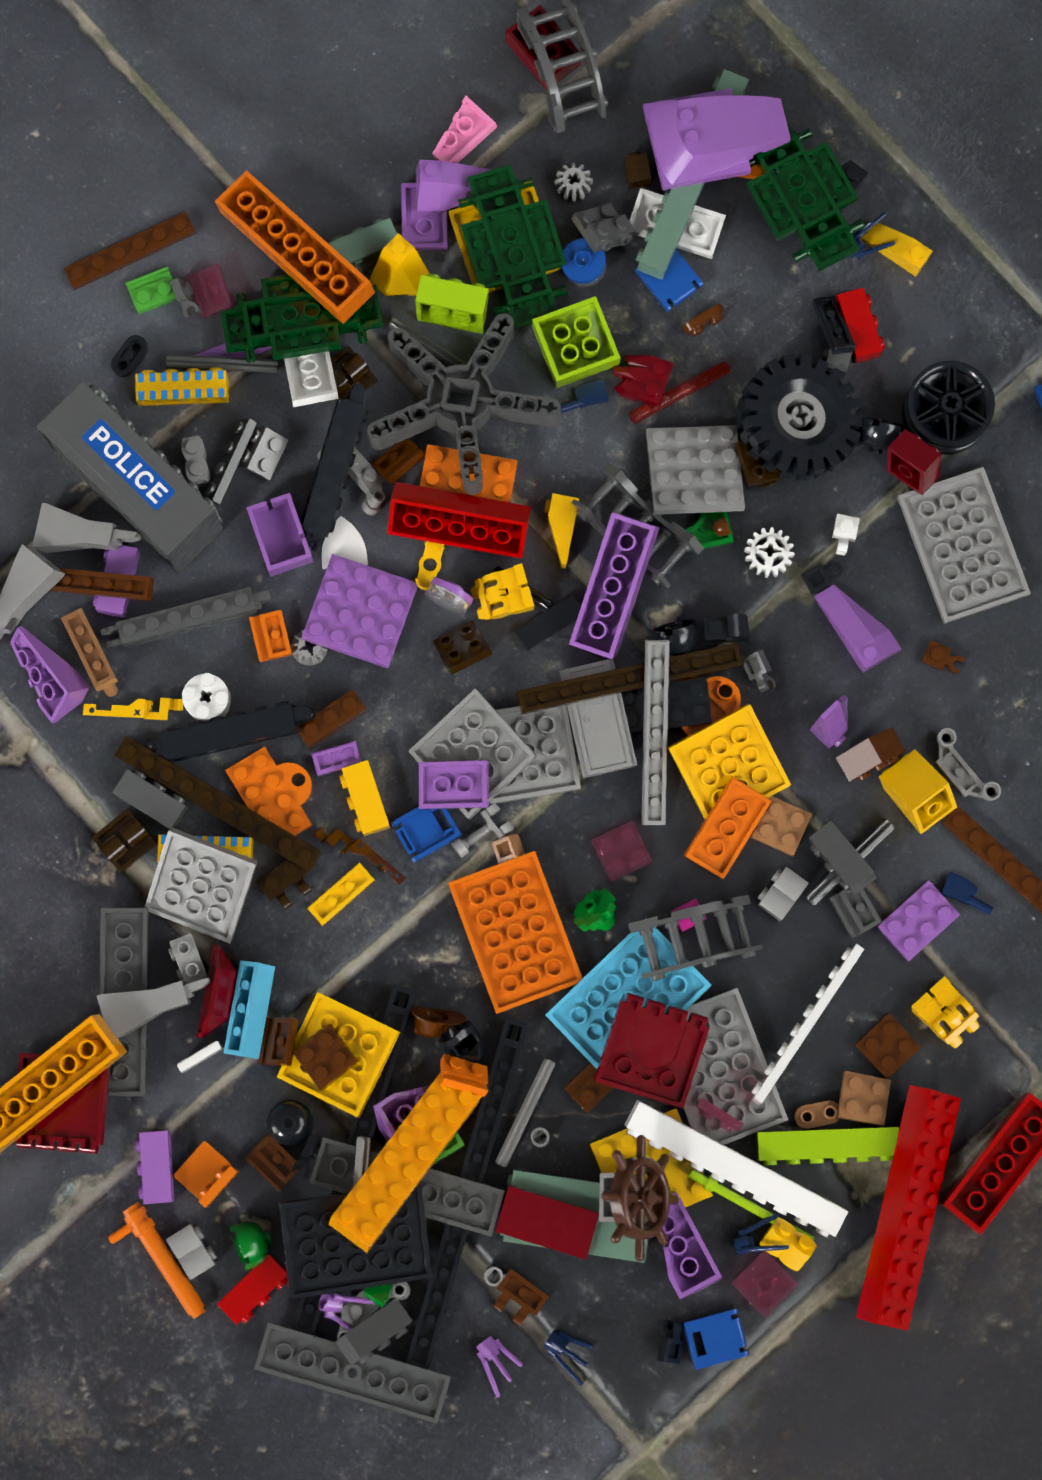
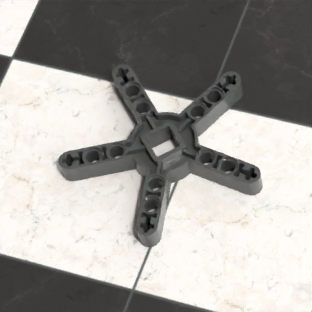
(463, 379)

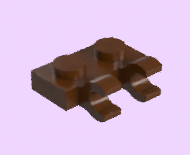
(523, 1293)

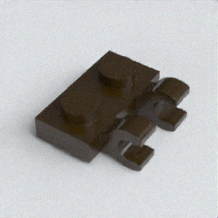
(281, 879)

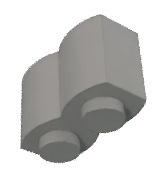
(196, 457)
(782, 894)
(192, 1251)

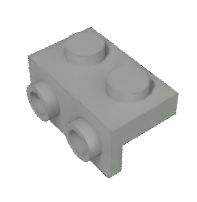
(263, 452)
(188, 959)

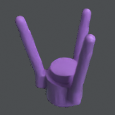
(334, 1303)
(489, 1350)

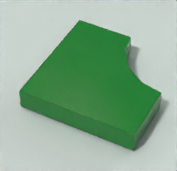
(703, 530)

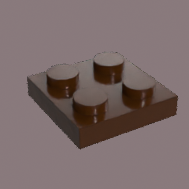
(887, 1046)
(325, 1057)

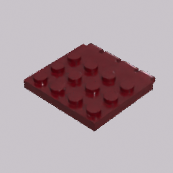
(652, 1050)
(75, 1121)

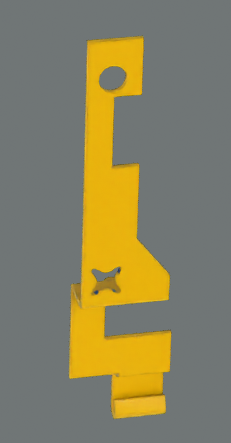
(140, 704)

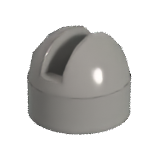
(538, 1133)
(497, 1277)

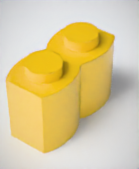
(799, 1244)

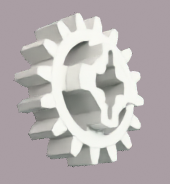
(760, 552)

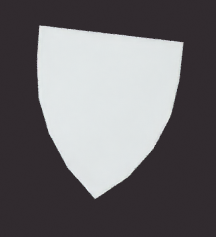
(344, 542)

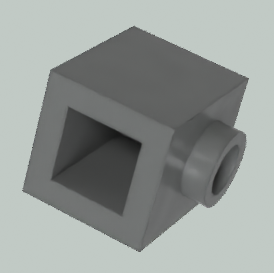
(838, 361)

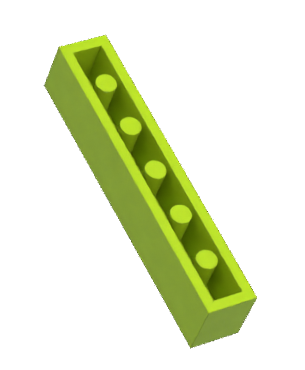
(823, 1144)

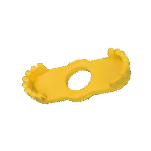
(432, 551)

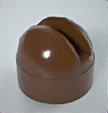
(721, 527)

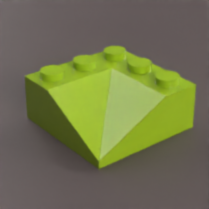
(452, 303)
(576, 342)

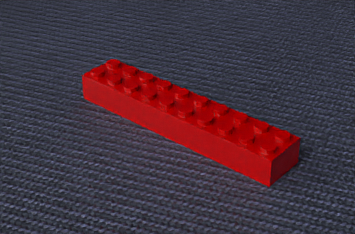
(908, 1208)

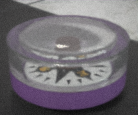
(449, 596)

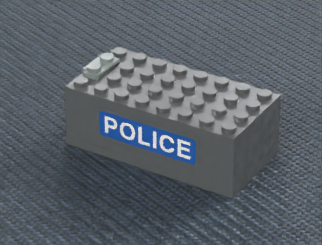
(131, 476)

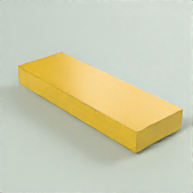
(341, 894)

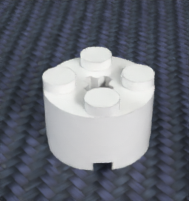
(193, 697)

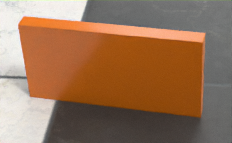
(727, 827)

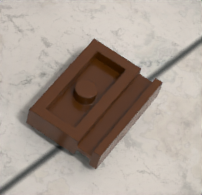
(398, 460)
(278, 1041)
(586, 1090)
(273, 1162)

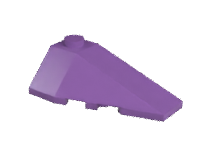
(442, 184)
(860, 632)
(55, 680)
(832, 723)
(395, 1109)
(686, 1256)

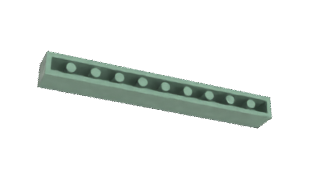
(678, 205)

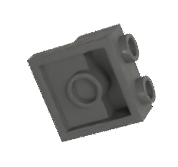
(604, 227)

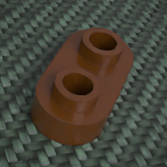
(711, 316)

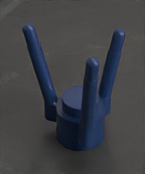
(857, 236)
(746, 1243)
(556, 1344)

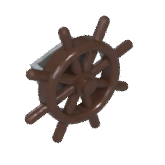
(631, 1197)

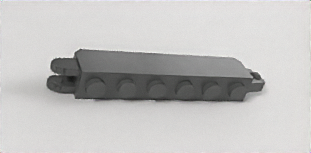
(186, 618)

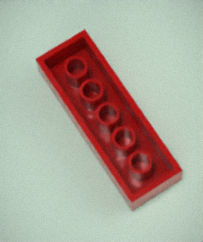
(458, 520)
(998, 1166)

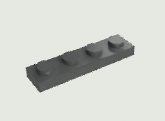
(233, 452)

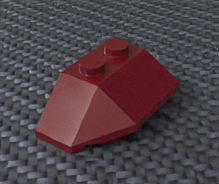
(218, 994)

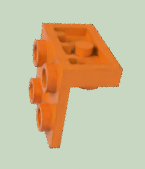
(206, 1173)

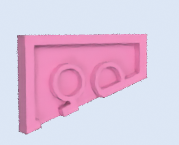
(466, 131)

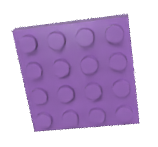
(360, 611)

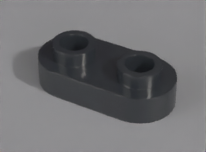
(128, 356)

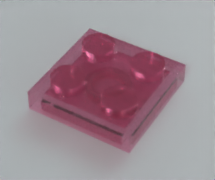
(621, 851)
(764, 1283)

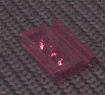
(210, 291)
(709, 1110)

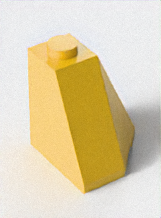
(398, 269)

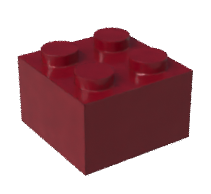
(914, 462)

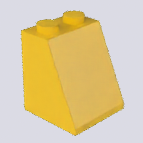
(918, 791)

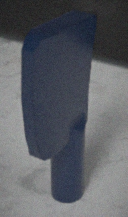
(586, 395)
(964, 891)

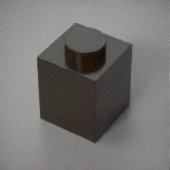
(637, 170)

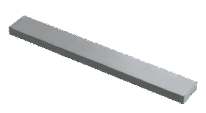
(655, 732)

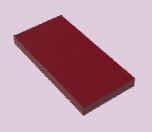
(547, 1222)

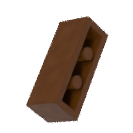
(332, 719)

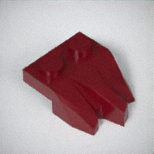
(643, 378)

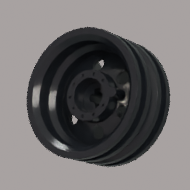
(976, 392)

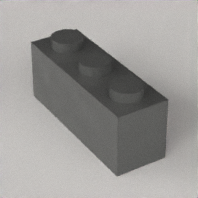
(150, 799)
(841, 858)
(374, 1332)

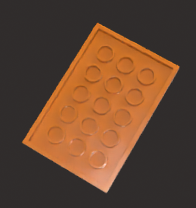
(515, 932)

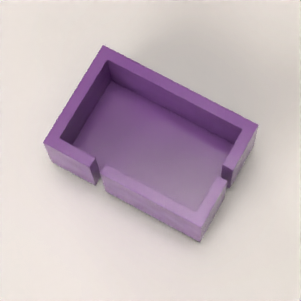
(280, 535)

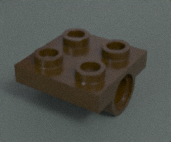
(350, 369)
(753, 471)
(462, 647)
(124, 841)

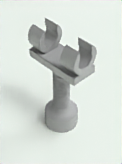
(462, 846)

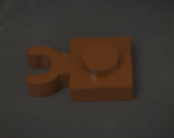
(939, 656)

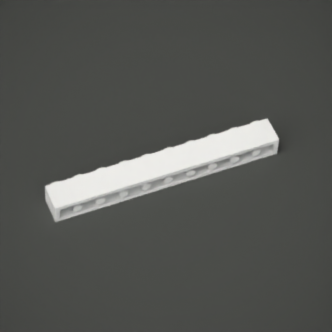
(735, 1168)

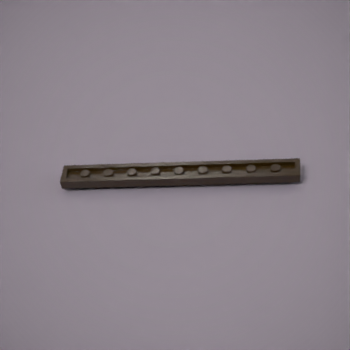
(625, 679)
(218, 804)

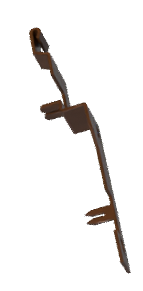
(353, 847)

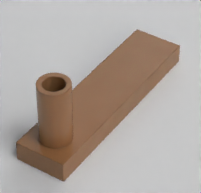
(90, 652)

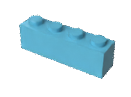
(249, 1009)

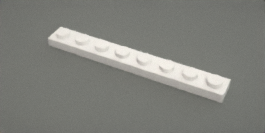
(799, 1031)

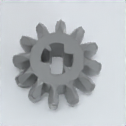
(569, 175)

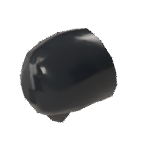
(463, 1042)

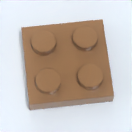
(782, 826)
(863, 1099)

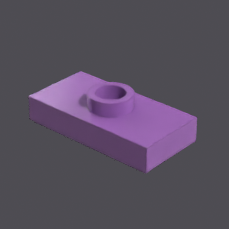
(336, 758)

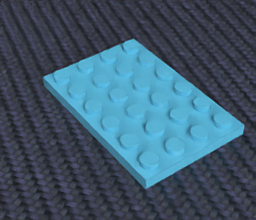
(590, 1006)

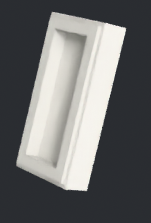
(200, 1056)

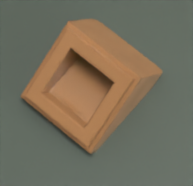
(508, 848)

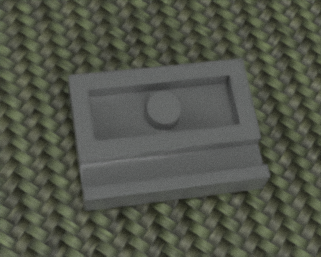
(855, 911)

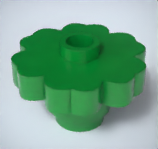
(596, 911)

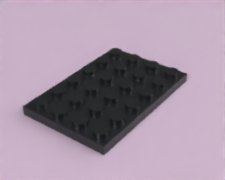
(327, 1262)

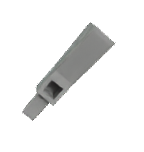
(64, 531)
(25, 585)
(133, 1009)

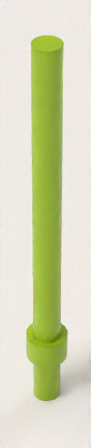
(712, 1184)

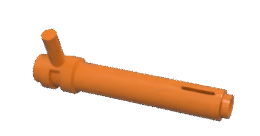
(144, 1229)

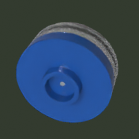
(583, 265)

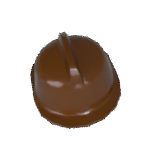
(435, 1022)

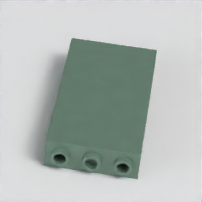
(581, 1194)

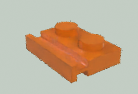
(270, 636)
(464, 1075)

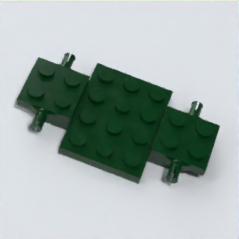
(806, 195)
(512, 245)
(292, 322)

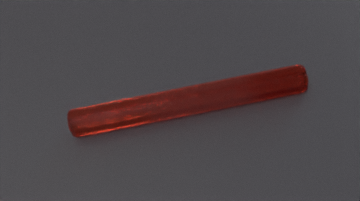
(681, 391)

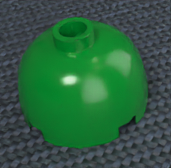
(251, 1243)

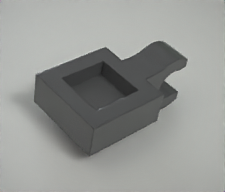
(183, 293)
(757, 668)

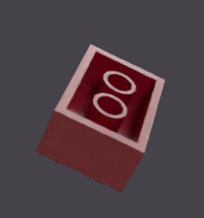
(554, 51)

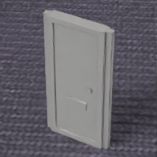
(600, 727)

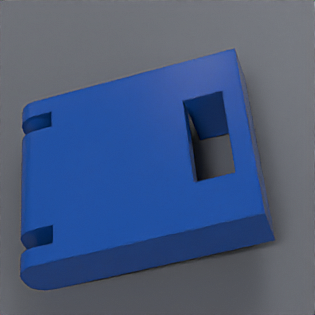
(675, 284)
(423, 833)
(720, 1338)

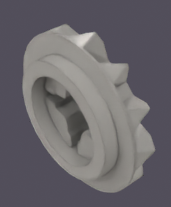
(304, 656)

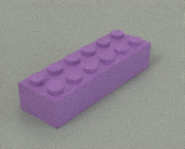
(614, 585)

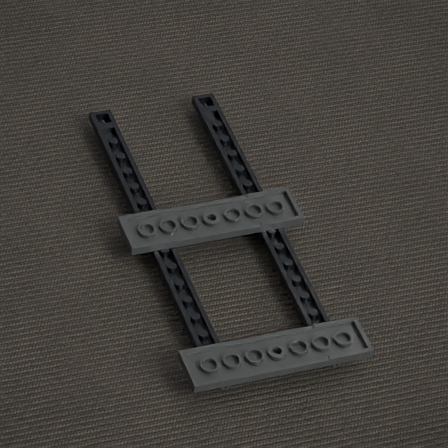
(447, 1198)

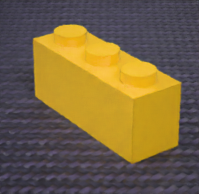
(364, 798)

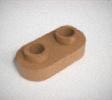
(817, 1113)

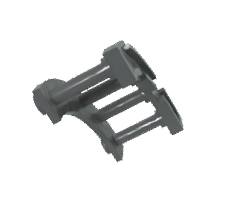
(547, 67)
(618, 479)
(696, 915)

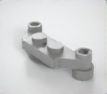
(368, 480)
(959, 772)
(355, 1312)

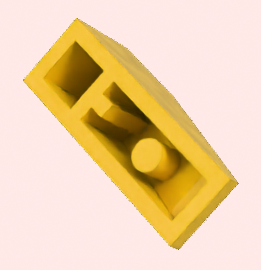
(906, 252)
(561, 523)

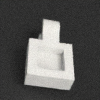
(845, 530)

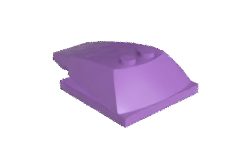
(712, 135)

